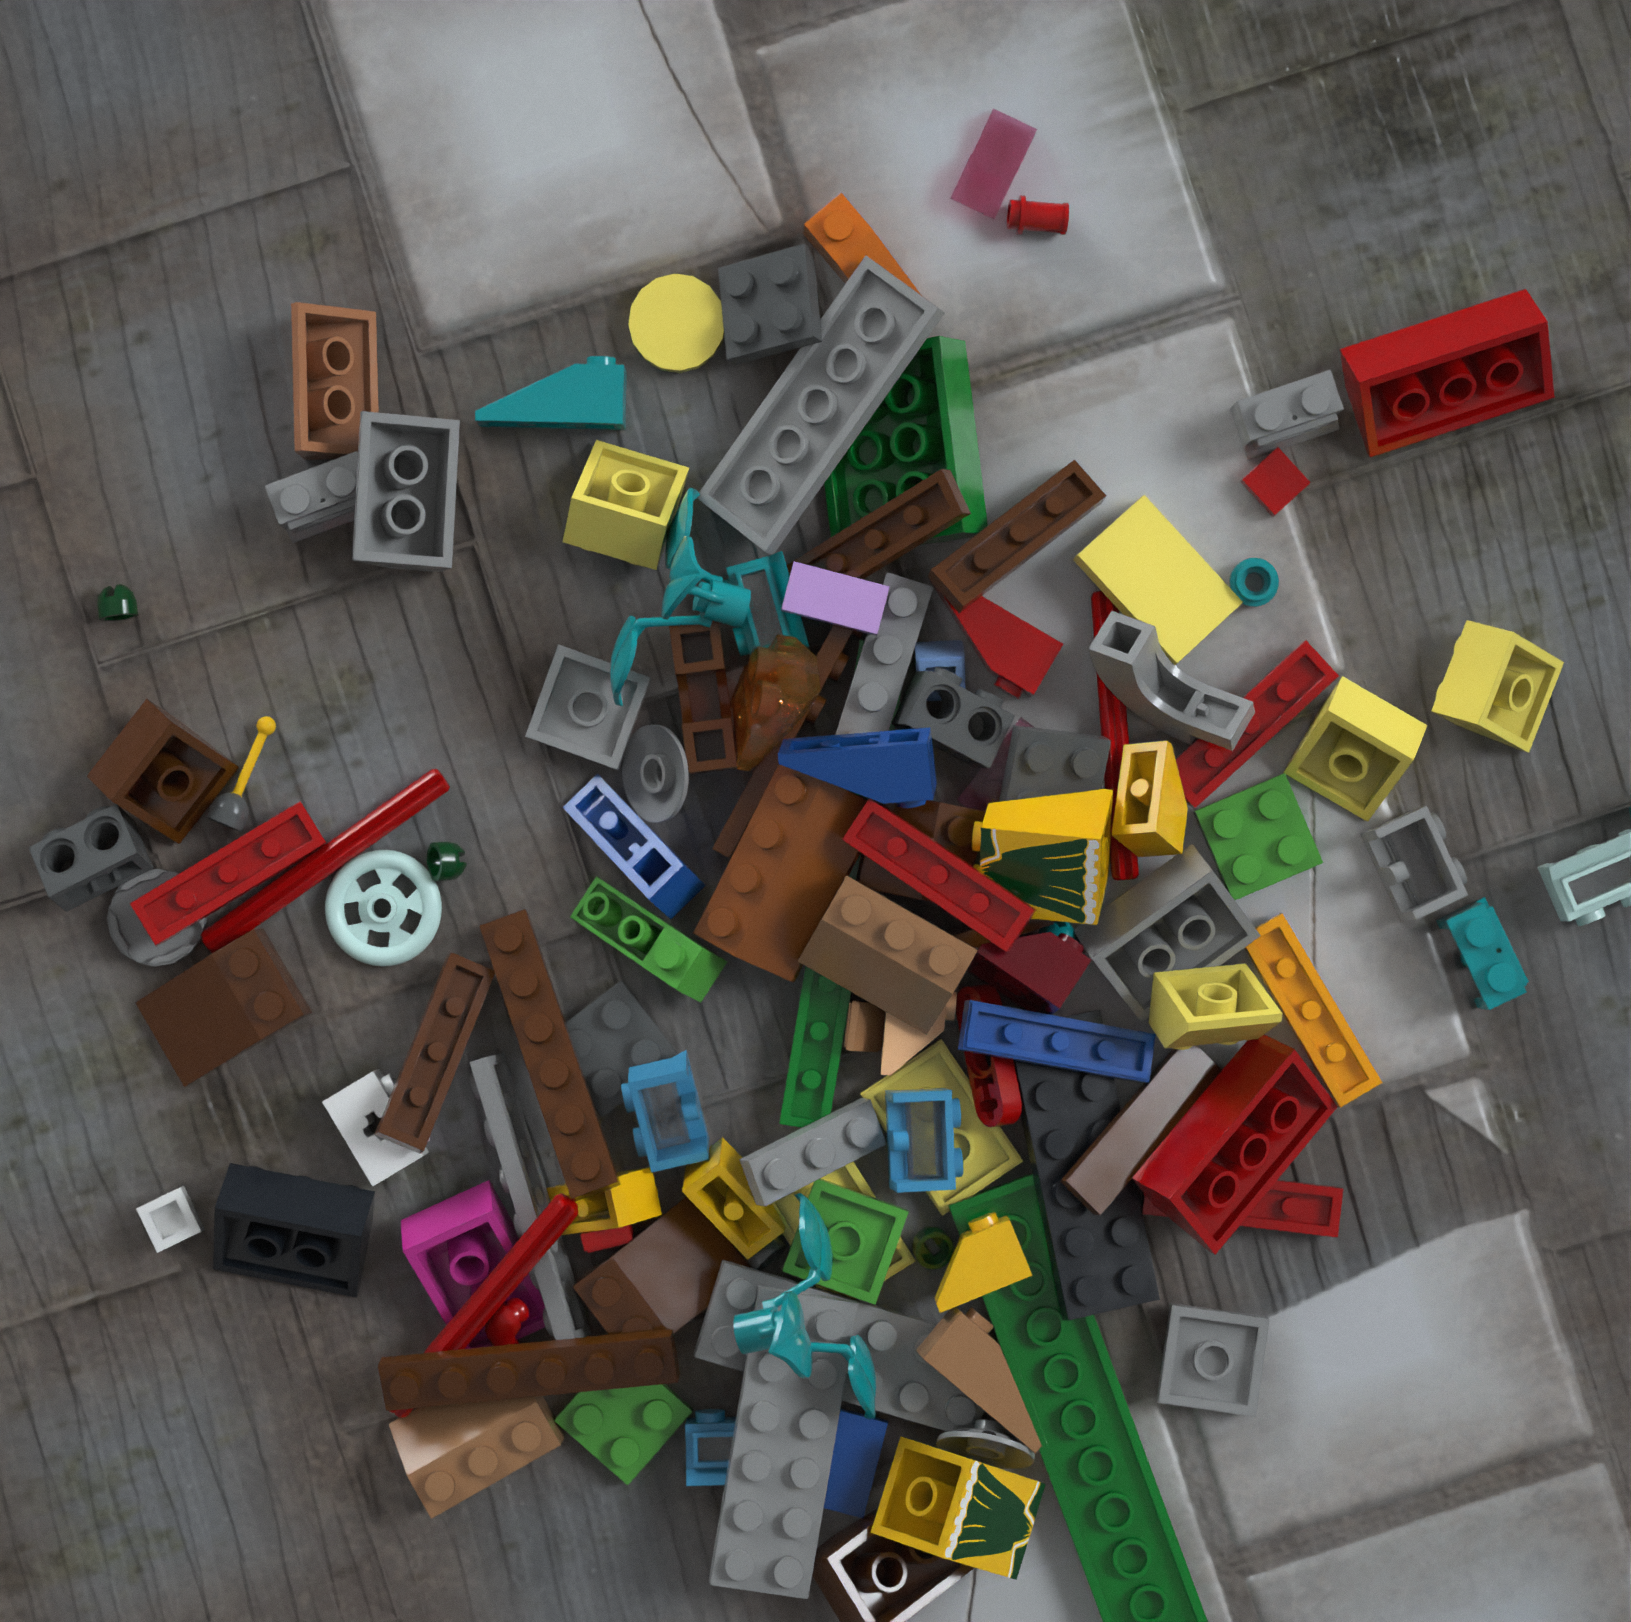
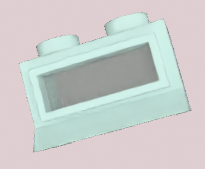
(1590, 880)

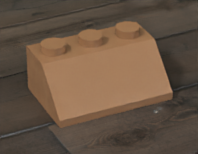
(887, 955)
(469, 1446)

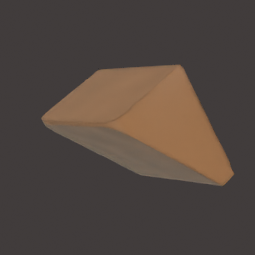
(864, 1027)

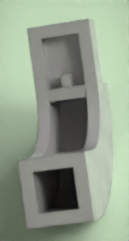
(1151, 686)

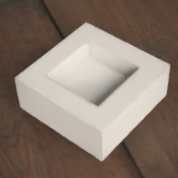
(170, 1219)

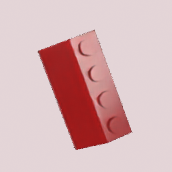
(1449, 372)
(1236, 1141)

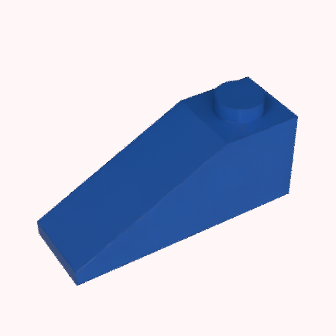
(877, 765)
(634, 846)

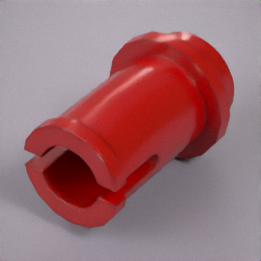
(1037, 216)

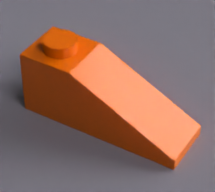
(846, 238)

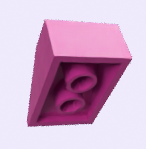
(457, 1248)

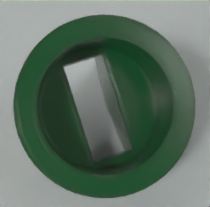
(117, 604)
(444, 861)
(924, 1255)

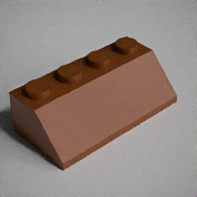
(783, 873)

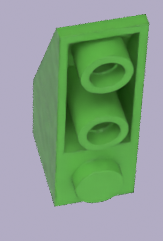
(648, 940)

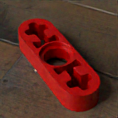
(997, 1100)

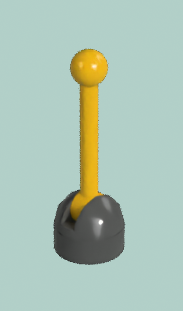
(231, 808)

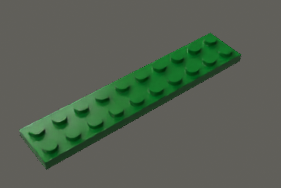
(1084, 1430)

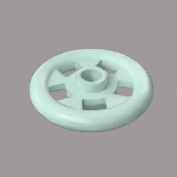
(402, 944)

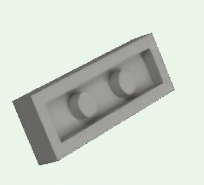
(813, 1152)

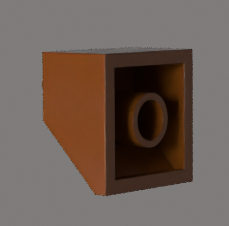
(162, 772)
(942, 822)

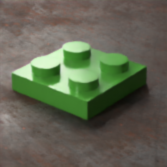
(1258, 837)
(861, 1237)
(624, 1424)

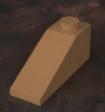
(976, 1366)

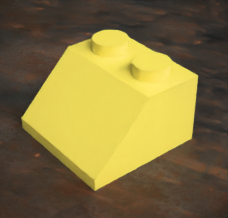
(624, 504)
(1497, 685)
(1356, 749)
(1210, 1006)

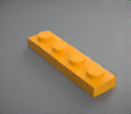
(1311, 1011)

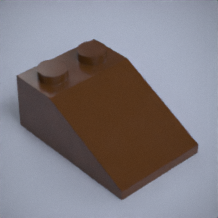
(223, 1006)
(660, 1274)
(877, 1577)

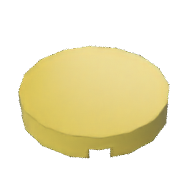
(676, 323)

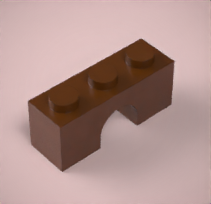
(703, 698)

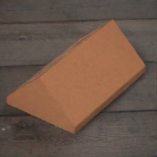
(332, 377)

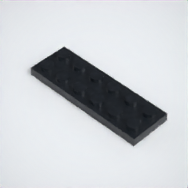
(1096, 1259)

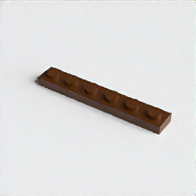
(831, 664)
(550, 1056)
(529, 1369)

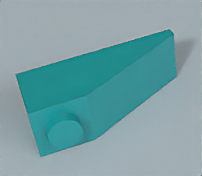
(572, 398)

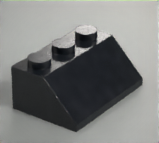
(292, 1229)

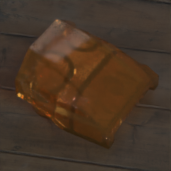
(772, 697)

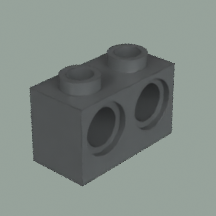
(950, 726)
(93, 867)

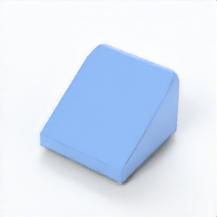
(941, 654)

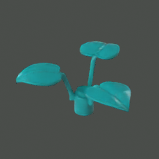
(713, 599)
(785, 1331)

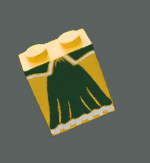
(1050, 852)
(958, 1508)

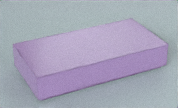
(835, 598)

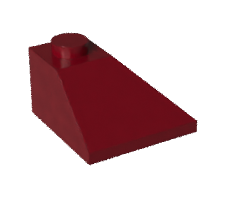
(1035, 971)

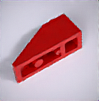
(1006, 645)

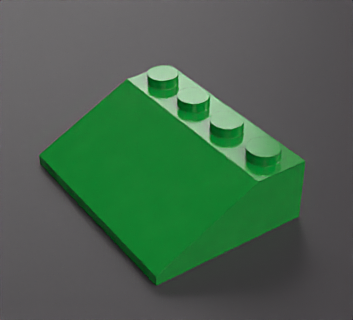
(914, 433)

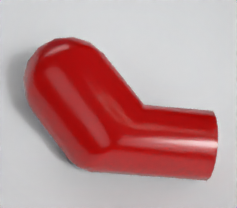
(507, 1322)

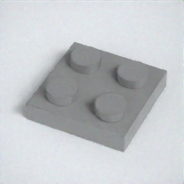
(579, 708)
(1213, 1359)

